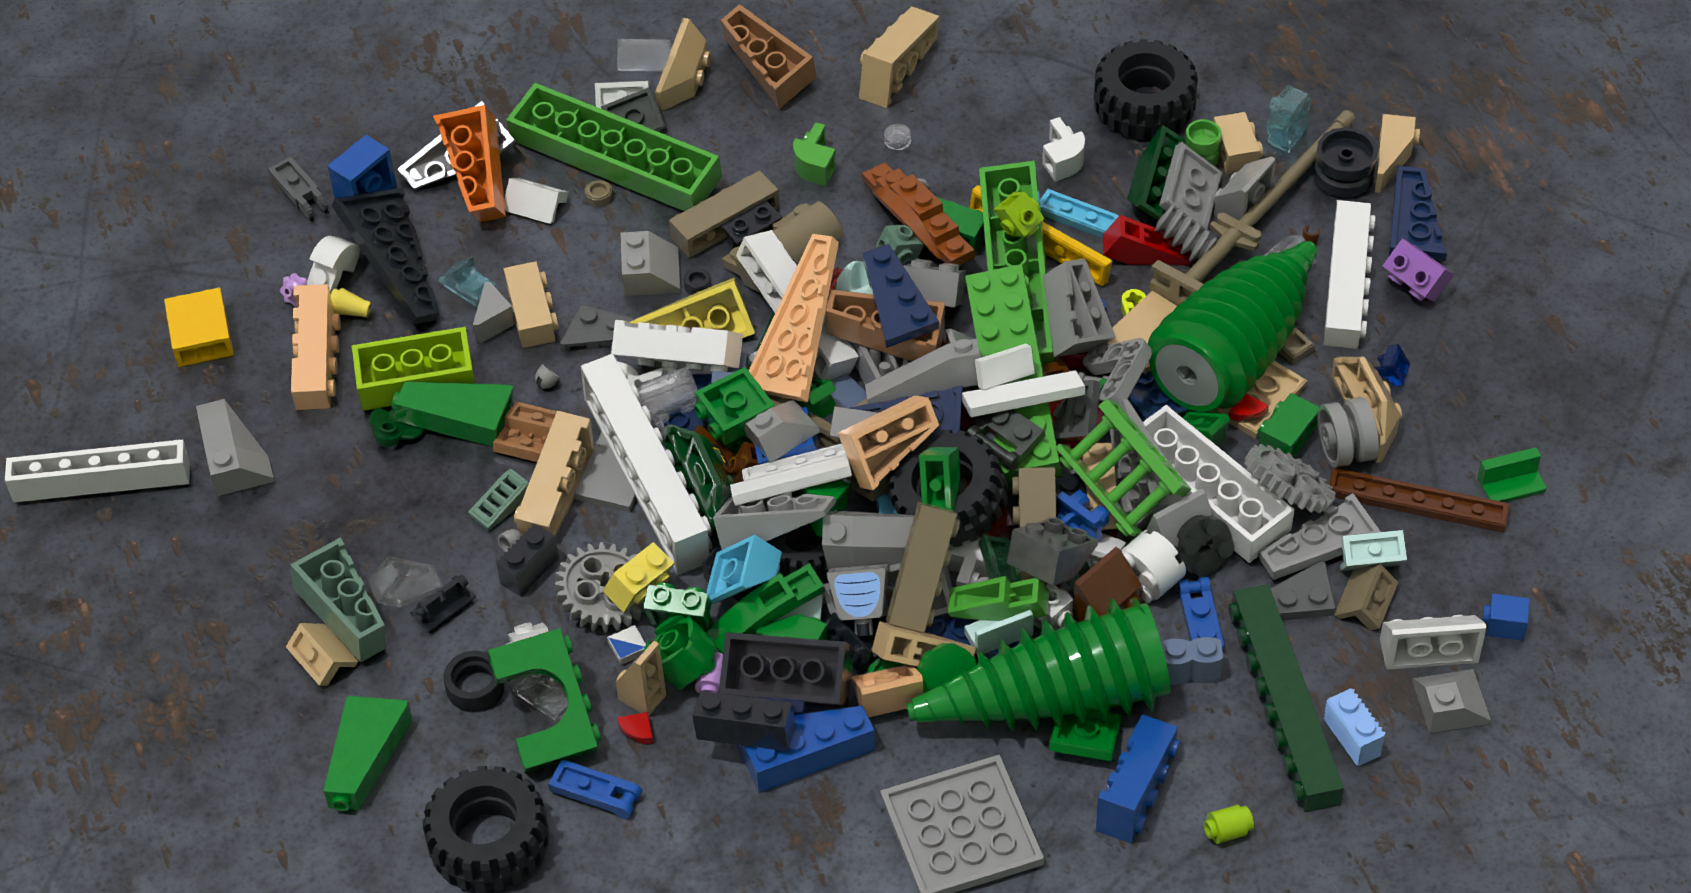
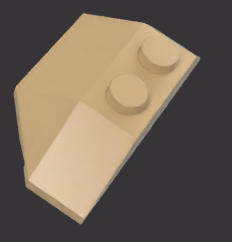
(683, 67)
(1359, 378)

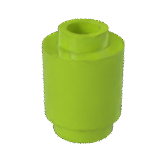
(1228, 823)

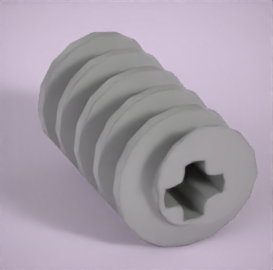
(1184, 233)

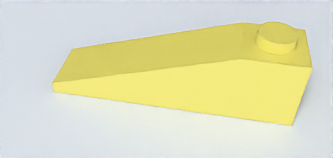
(712, 308)

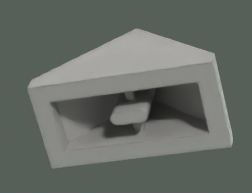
(492, 315)

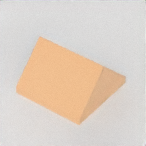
(887, 689)

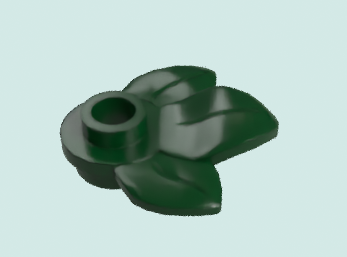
(389, 431)

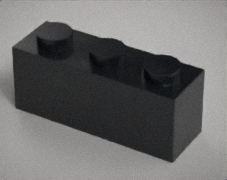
(744, 721)

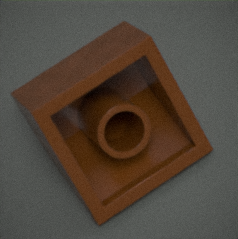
(1107, 579)

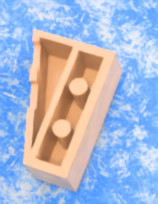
(886, 438)

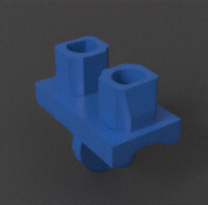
(1076, 515)

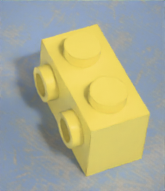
(630, 582)

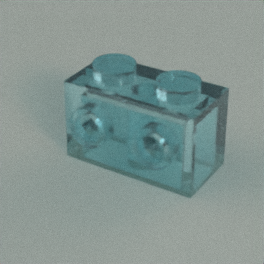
(1288, 118)

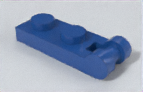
(1199, 612)
(595, 788)

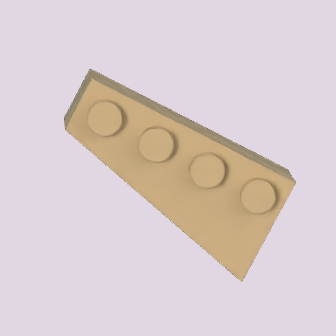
(896, 55)
(556, 474)

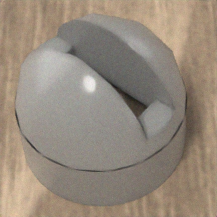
(546, 377)
(508, 538)

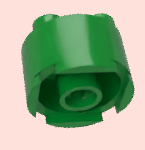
(684, 650)

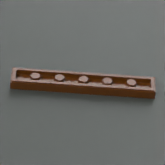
(1420, 500)

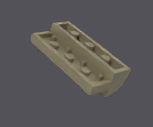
(794, 233)

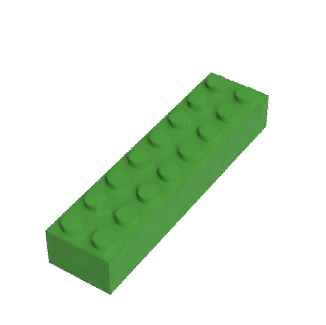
(614, 148)
(1008, 250)
(1004, 321)

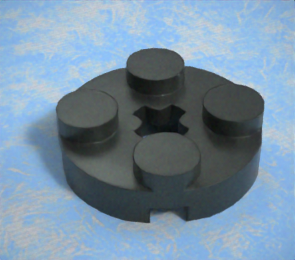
(1216, 550)

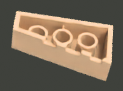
(314, 347)

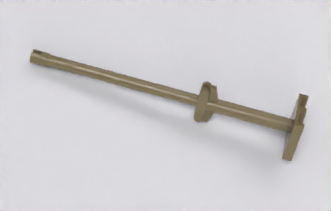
(1232, 232)

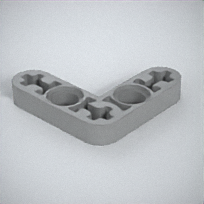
(1124, 361)

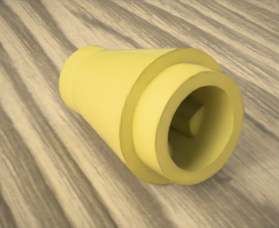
(350, 304)

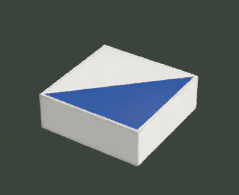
(627, 644)

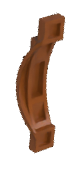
(919, 211)

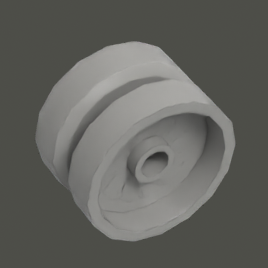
(1348, 432)

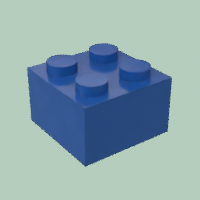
(362, 169)

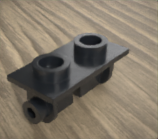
(750, 223)
(443, 603)
(845, 631)

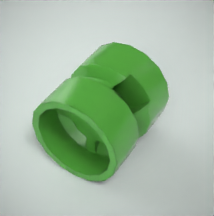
(1204, 139)

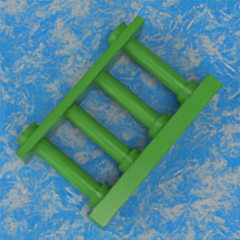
(1151, 462)

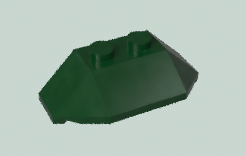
(1153, 171)
(701, 470)

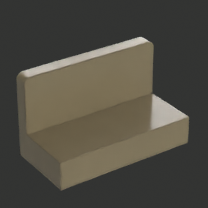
(1367, 595)

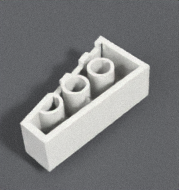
(677, 346)

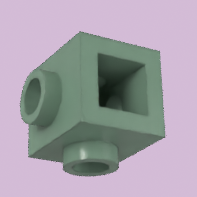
(902, 241)

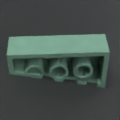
(339, 598)

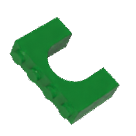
(549, 656)

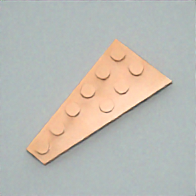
(791, 343)

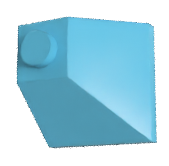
(742, 568)

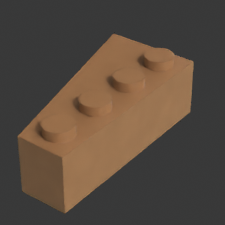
(769, 56)
(856, 319)

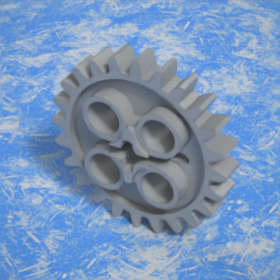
(1289, 478)
(598, 607)

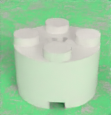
(1154, 564)

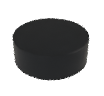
(697, 280)

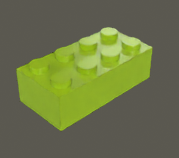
(426, 357)

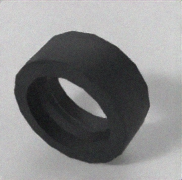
(475, 700)

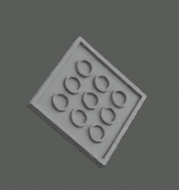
(961, 827)

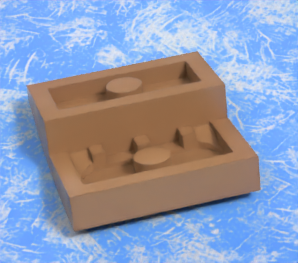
(524, 431)

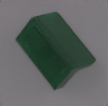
(995, 557)

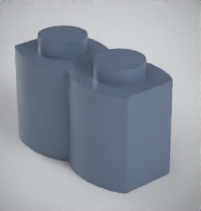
(1193, 660)

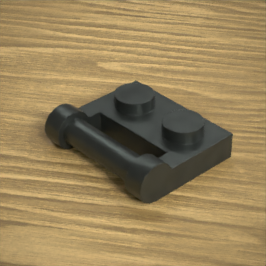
(1013, 430)

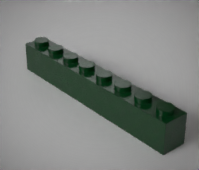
(1286, 699)

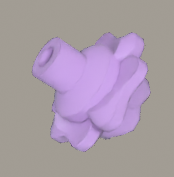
(288, 287)

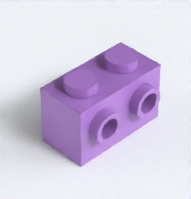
(1417, 270)

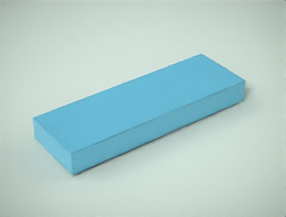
(1076, 213)

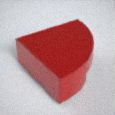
(1248, 408)
(636, 727)

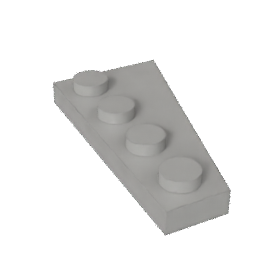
(1317, 539)

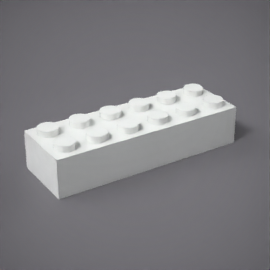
(1235, 497)

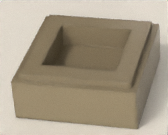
(1296, 347)

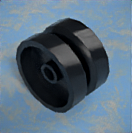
(1345, 162)

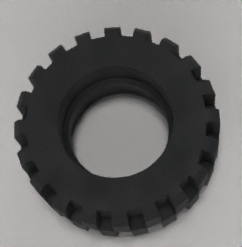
(1148, 65)
(981, 500)
(481, 794)

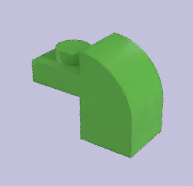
(812, 158)

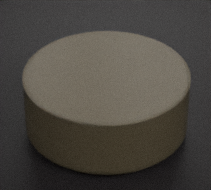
(598, 193)

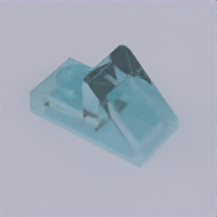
(465, 280)

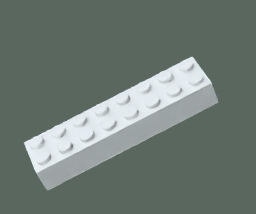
(646, 463)

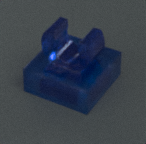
(1393, 365)

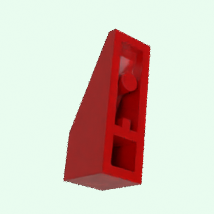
(1139, 244)

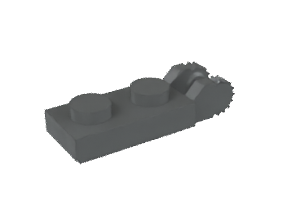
(297, 186)

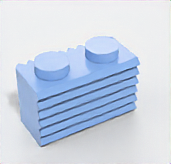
(1354, 727)

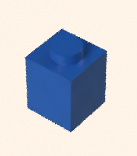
(1506, 617)

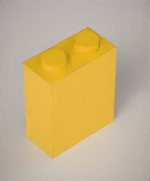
(198, 327)

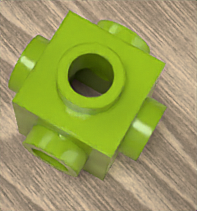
(1019, 214)

